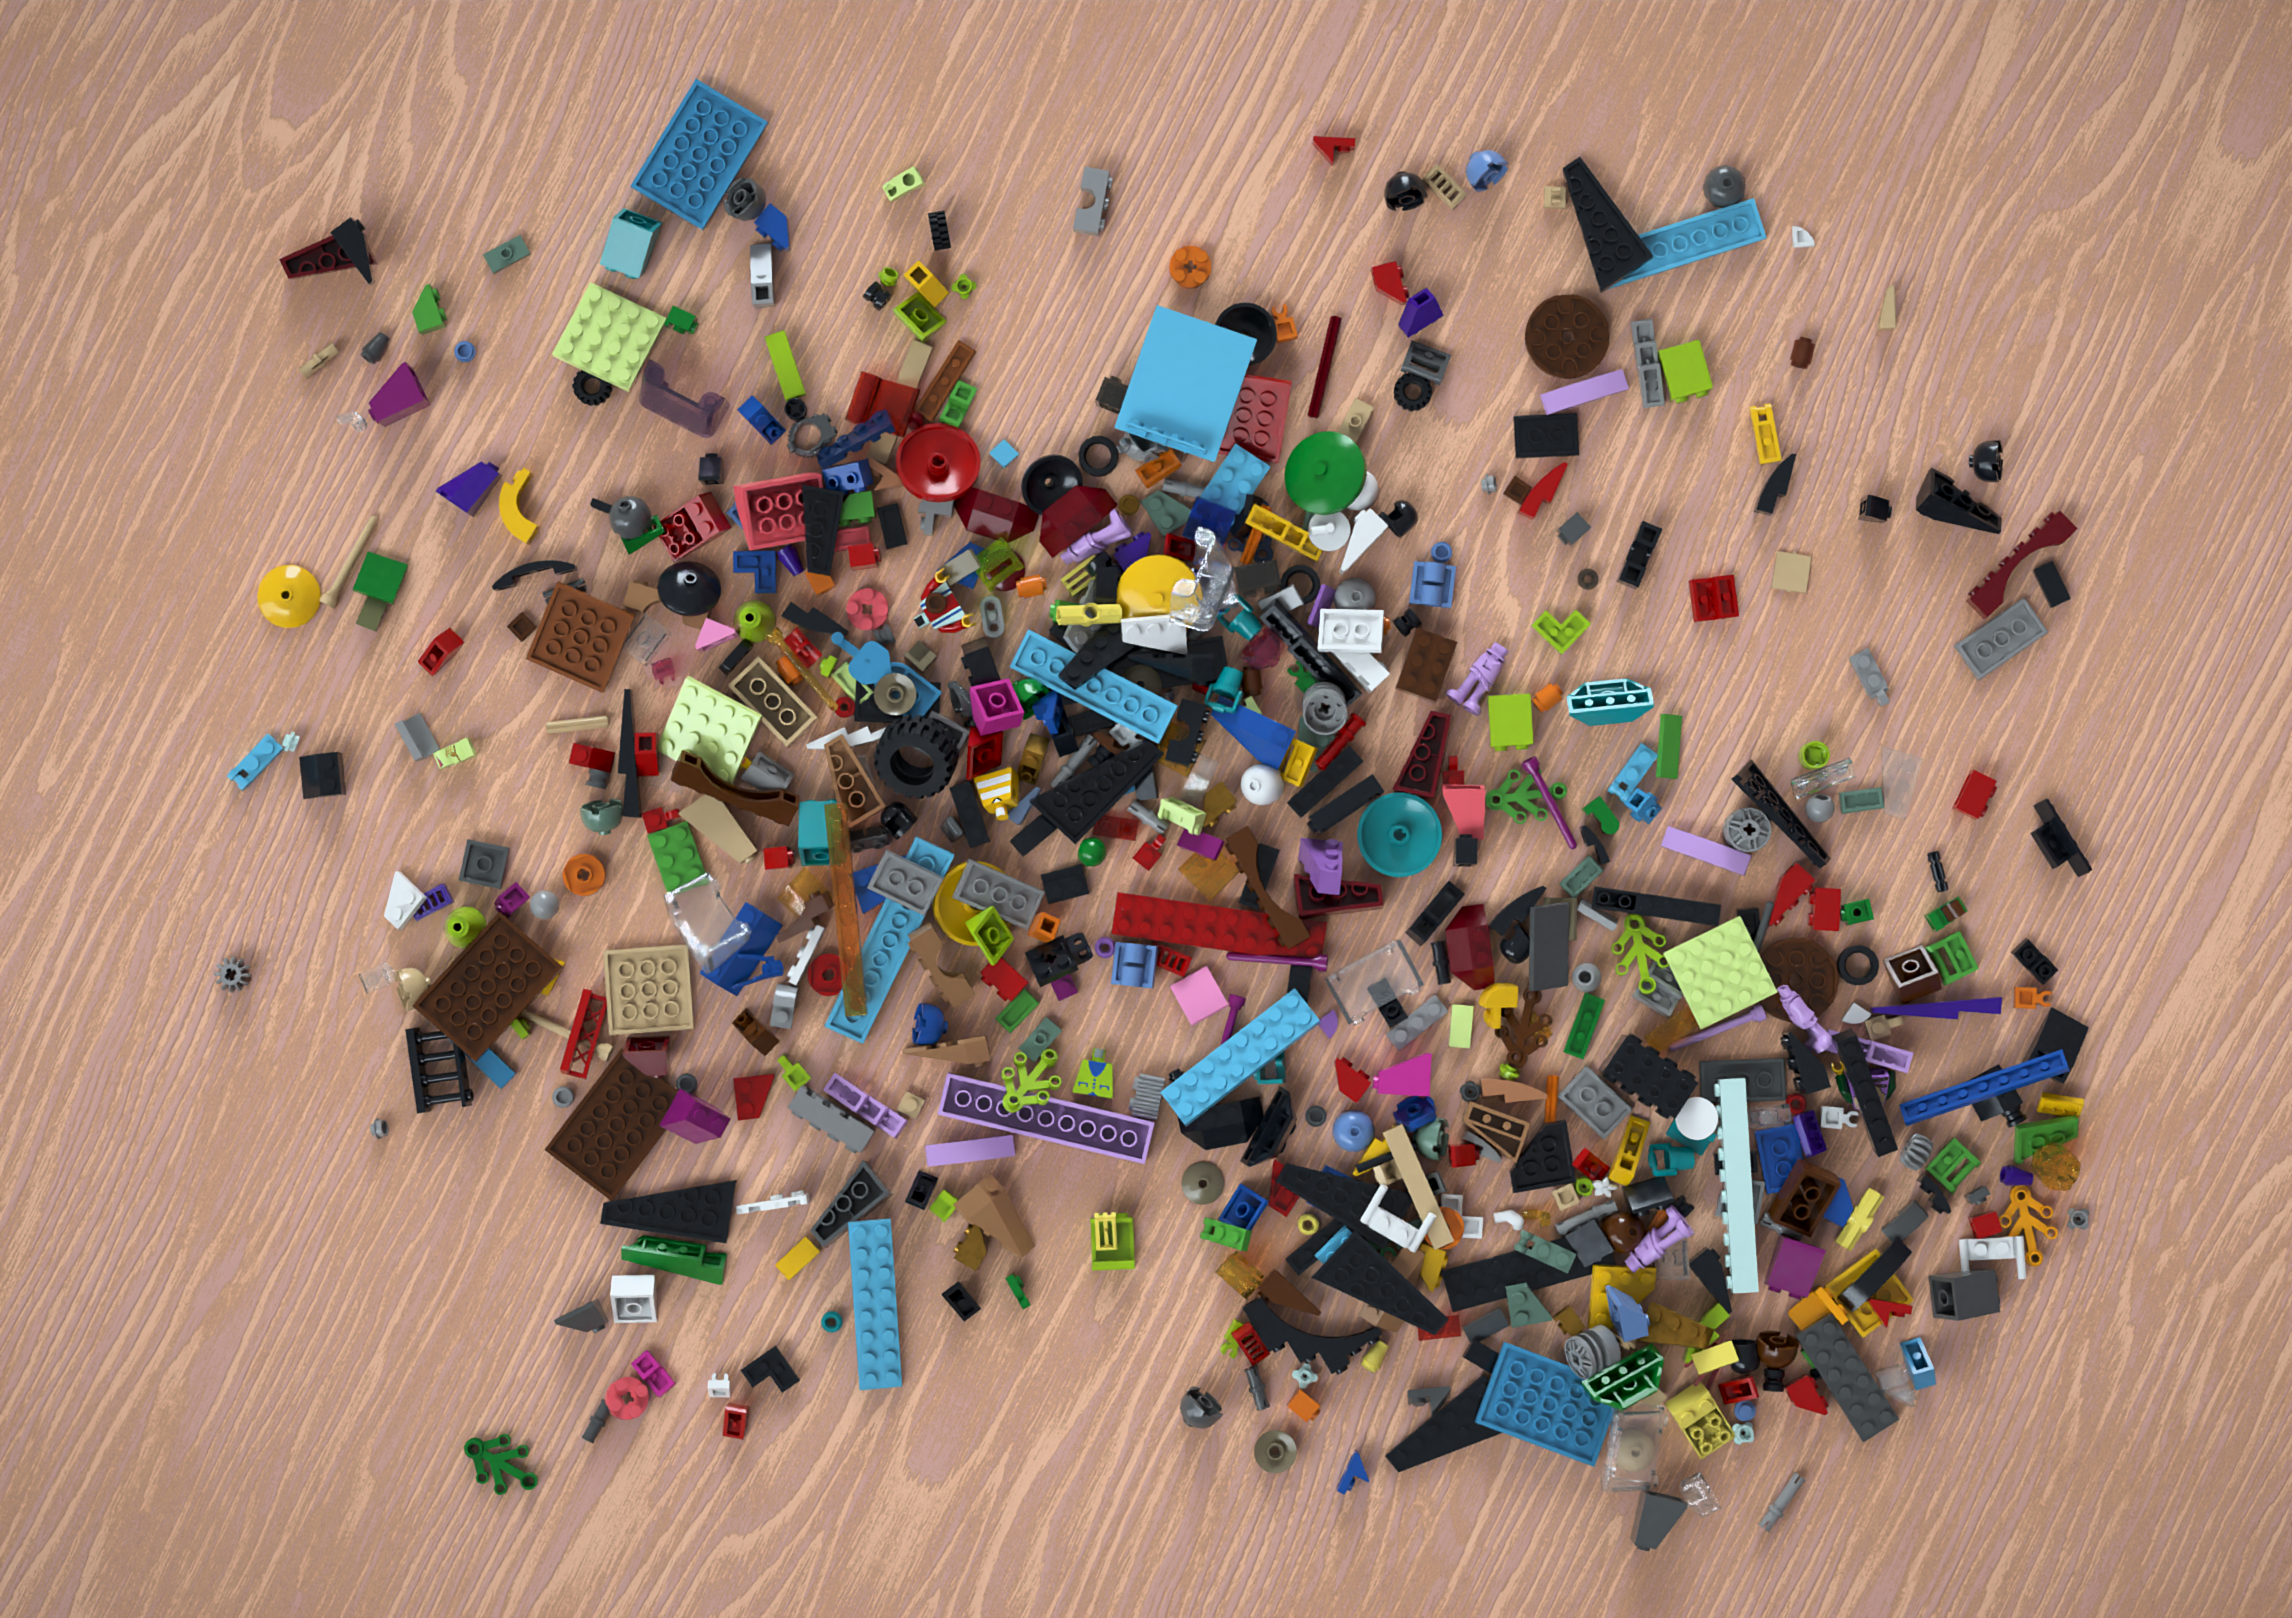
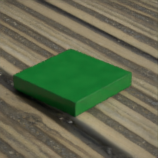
(380, 577)

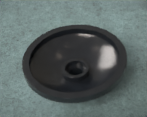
(1256, 323)
(1063, 476)
(685, 596)

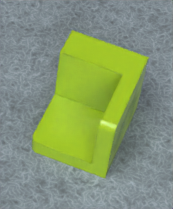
(943, 1205)

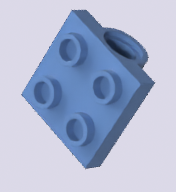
(1432, 584)
(1134, 965)

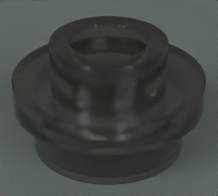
(1587, 572)

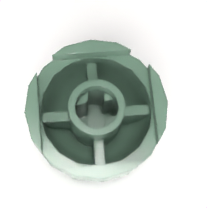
(602, 816)
(1432, 1139)

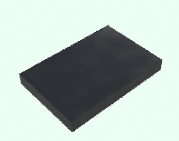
(1546, 435)

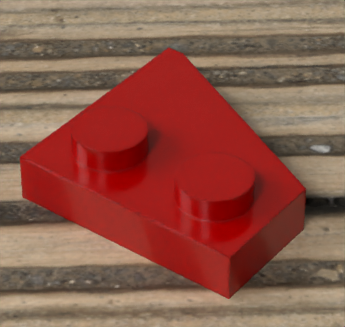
(751, 1095)
(1280, 1198)

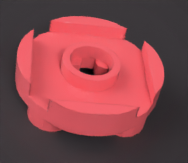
(855, 608)
(638, 1393)

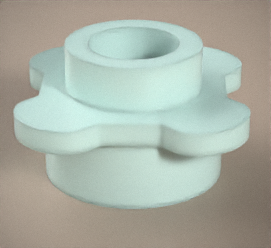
(290, 741)
(1305, 1369)
(1747, 1437)

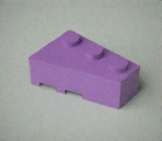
(1323, 863)

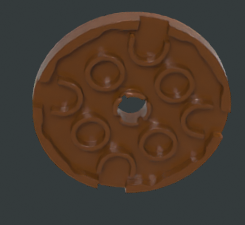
(1564, 358)
(1812, 964)

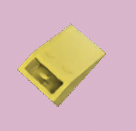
(1700, 1419)

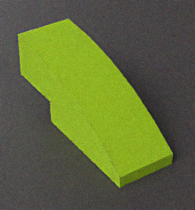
(785, 365)
(1712, 1318)

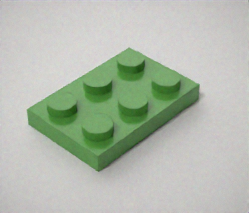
(676, 855)

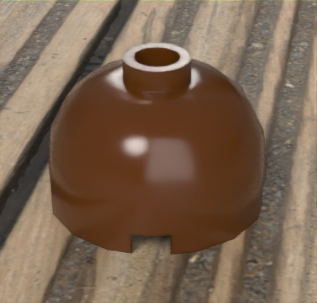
(1624, 1231)
(1776, 1350)

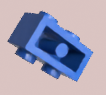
(848, 476)

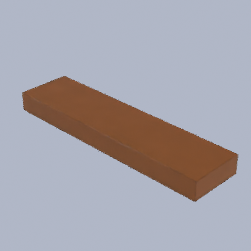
(945, 381)

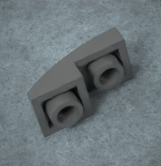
(1906, 1222)

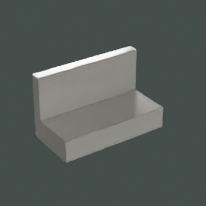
(417, 737)
(766, 774)

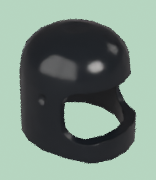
(1401, 518)
(897, 819)
(1517, 948)
(1747, 1355)

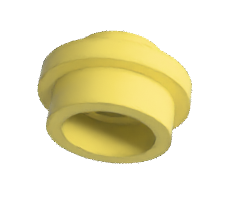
(1315, 1224)

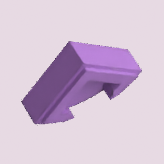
(1329, 1023)

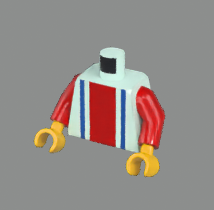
(952, 618)

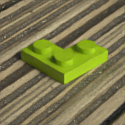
(1560, 635)

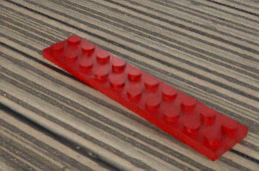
(1208, 926)

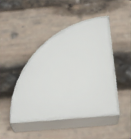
(1801, 238)
(1855, 1014)

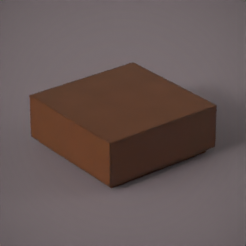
(1517, 490)
(522, 627)

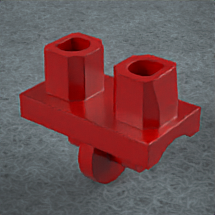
(802, 648)

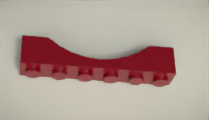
(1990, 594)

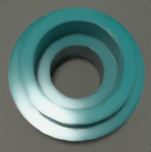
(824, 1321)

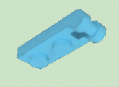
(256, 761)
(1633, 772)

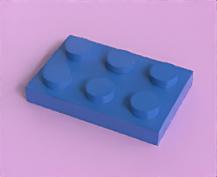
(1777, 1153)

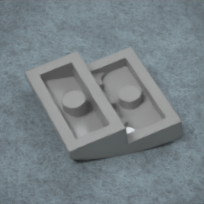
(1666, 993)

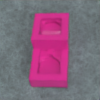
(653, 1373)

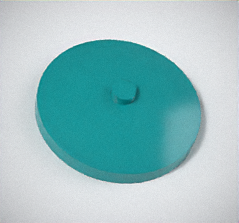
(1399, 834)

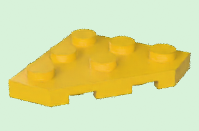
(1622, 1278)

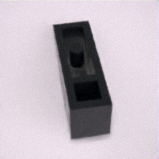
(355, 245)
(1710, 1273)

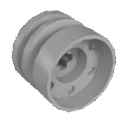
(1320, 718)
(1737, 838)
(1592, 1351)

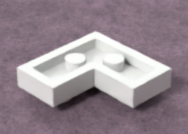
(1472, 1225)

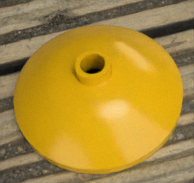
(303, 597)

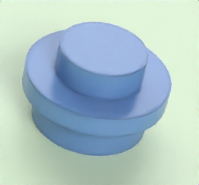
(465, 351)
(1441, 552)
(1744, 1410)

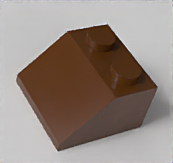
(1912, 974)

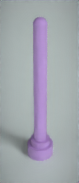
(1754, 1014)

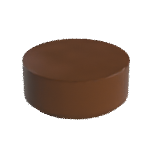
(935, 603)

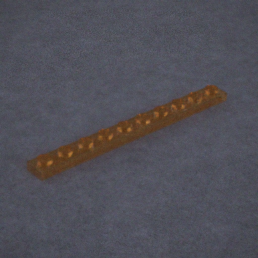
(845, 909)

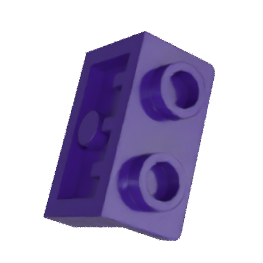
(1809, 1133)

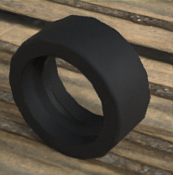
(1101, 471)
(1306, 570)
(1874, 965)

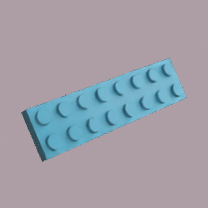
(1699, 239)
(1105, 693)
(1240, 1057)
(874, 1304)

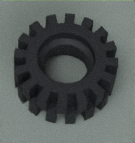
(939, 230)
(586, 398)
(1409, 404)

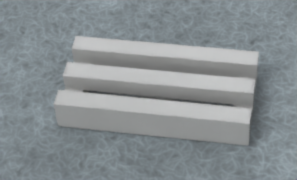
(1597, 915)

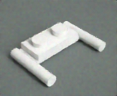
(1392, 1226)
(1993, 1248)

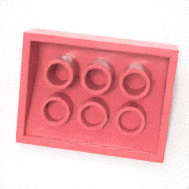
(773, 509)

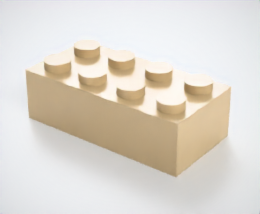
(769, 696)

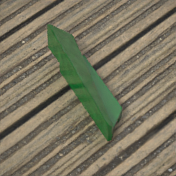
(677, 1257)

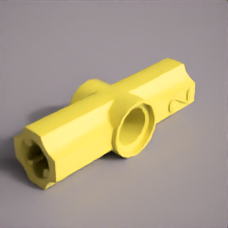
(1101, 614)
(1859, 1219)

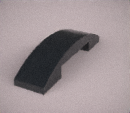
(508, 579)
(1875, 1275)

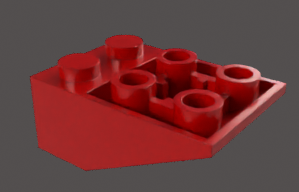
(693, 526)

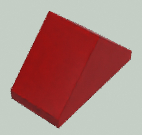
(1179, 547)
(1738, 1389)
(735, 1420)

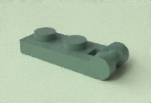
(1545, 1251)

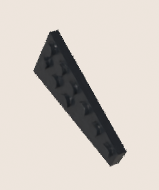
(1608, 236)
(1088, 796)

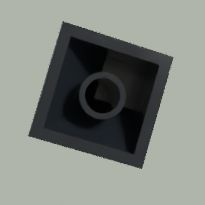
(1996, 1105)

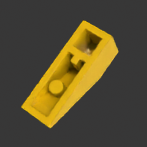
(1629, 1151)

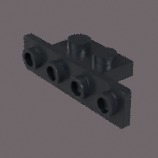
(2056, 840)

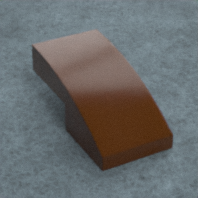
(1107, 742)

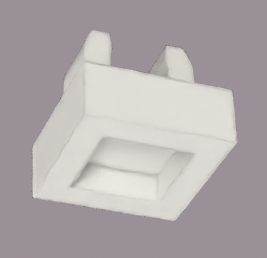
(719, 1388)

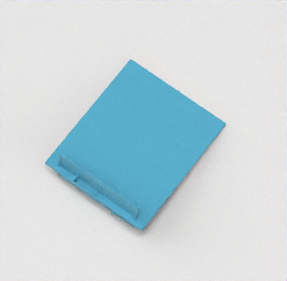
(1185, 383)

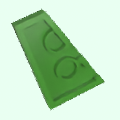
(2040, 1133)

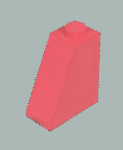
(1467, 808)

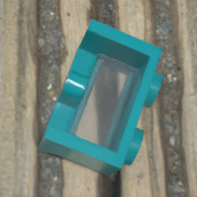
(1273, 1072)

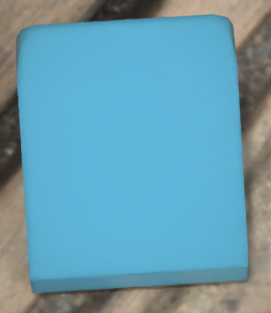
(1003, 454)

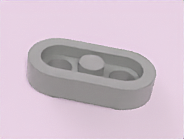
(992, 617)

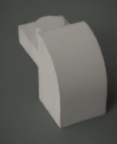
(931, 510)
(784, 1005)

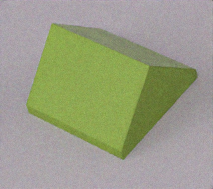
(919, 317)
(990, 934)

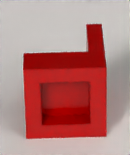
(1985, 1224)

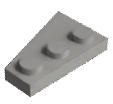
(1079, 635)

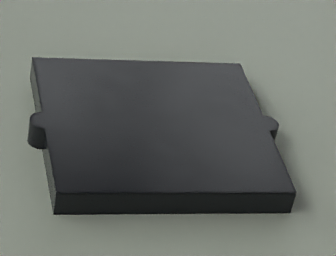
(1590, 1242)

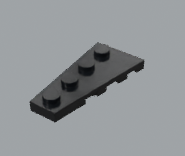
(821, 524)
(1097, 654)

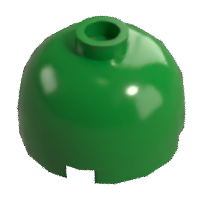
(1028, 693)

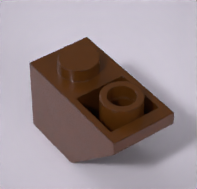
(755, 1032)

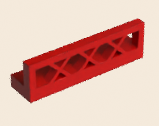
(576, 1032)

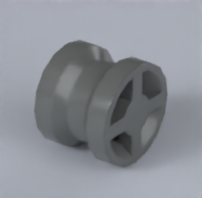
(884, 635)
(597, 778)

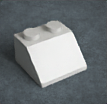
(634, 1298)

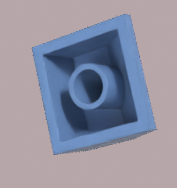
(1626, 1315)

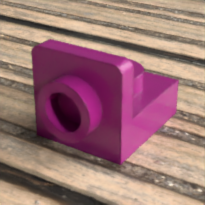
(511, 900)

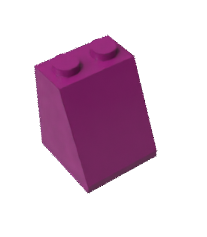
(398, 397)
(694, 1118)
(1793, 1267)

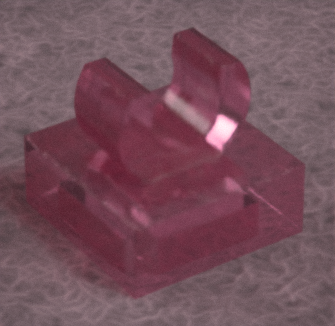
(663, 668)

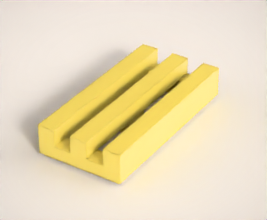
(1072, 573)
(1105, 1218)

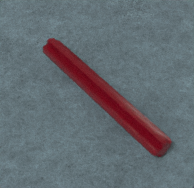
(1324, 367)

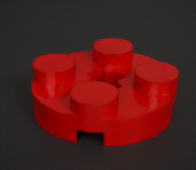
(816, 971)

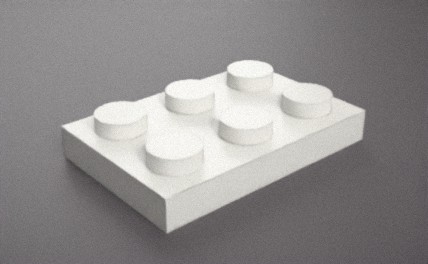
(1351, 630)

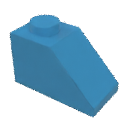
(1918, 1363)

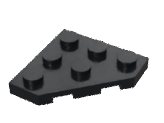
(1545, 1160)

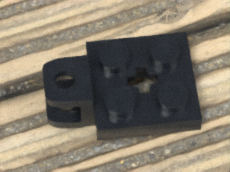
(1066, 957)

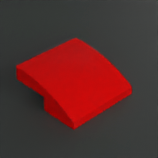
(1713, 598)

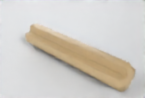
(577, 724)

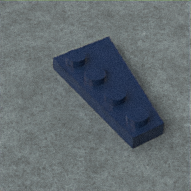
(855, 440)

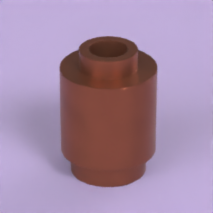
(1802, 353)

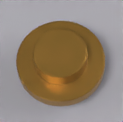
(1129, 505)

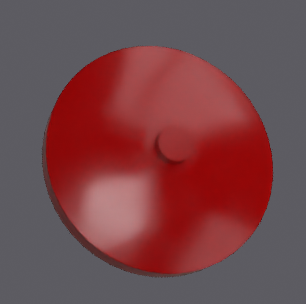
(938, 462)

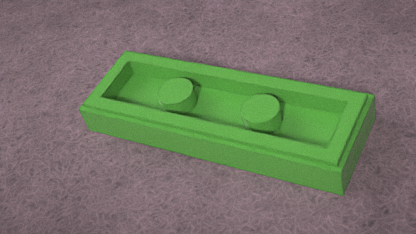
(1669, 746)

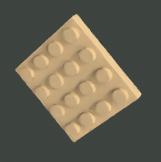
(648, 989)

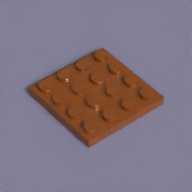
(580, 637)

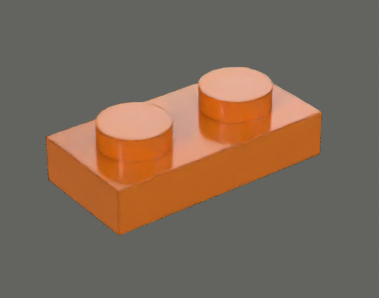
(1158, 469)

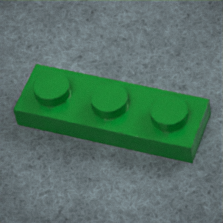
(1583, 1026)

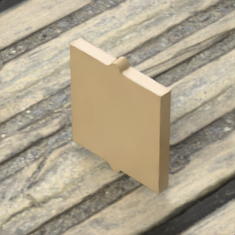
(1791, 572)

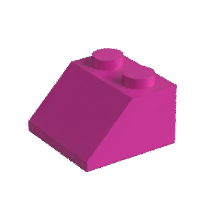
(995, 707)

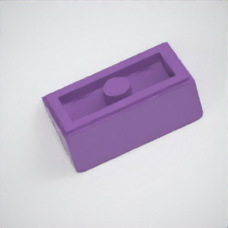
(1323, 601)

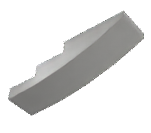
(1647, 363)

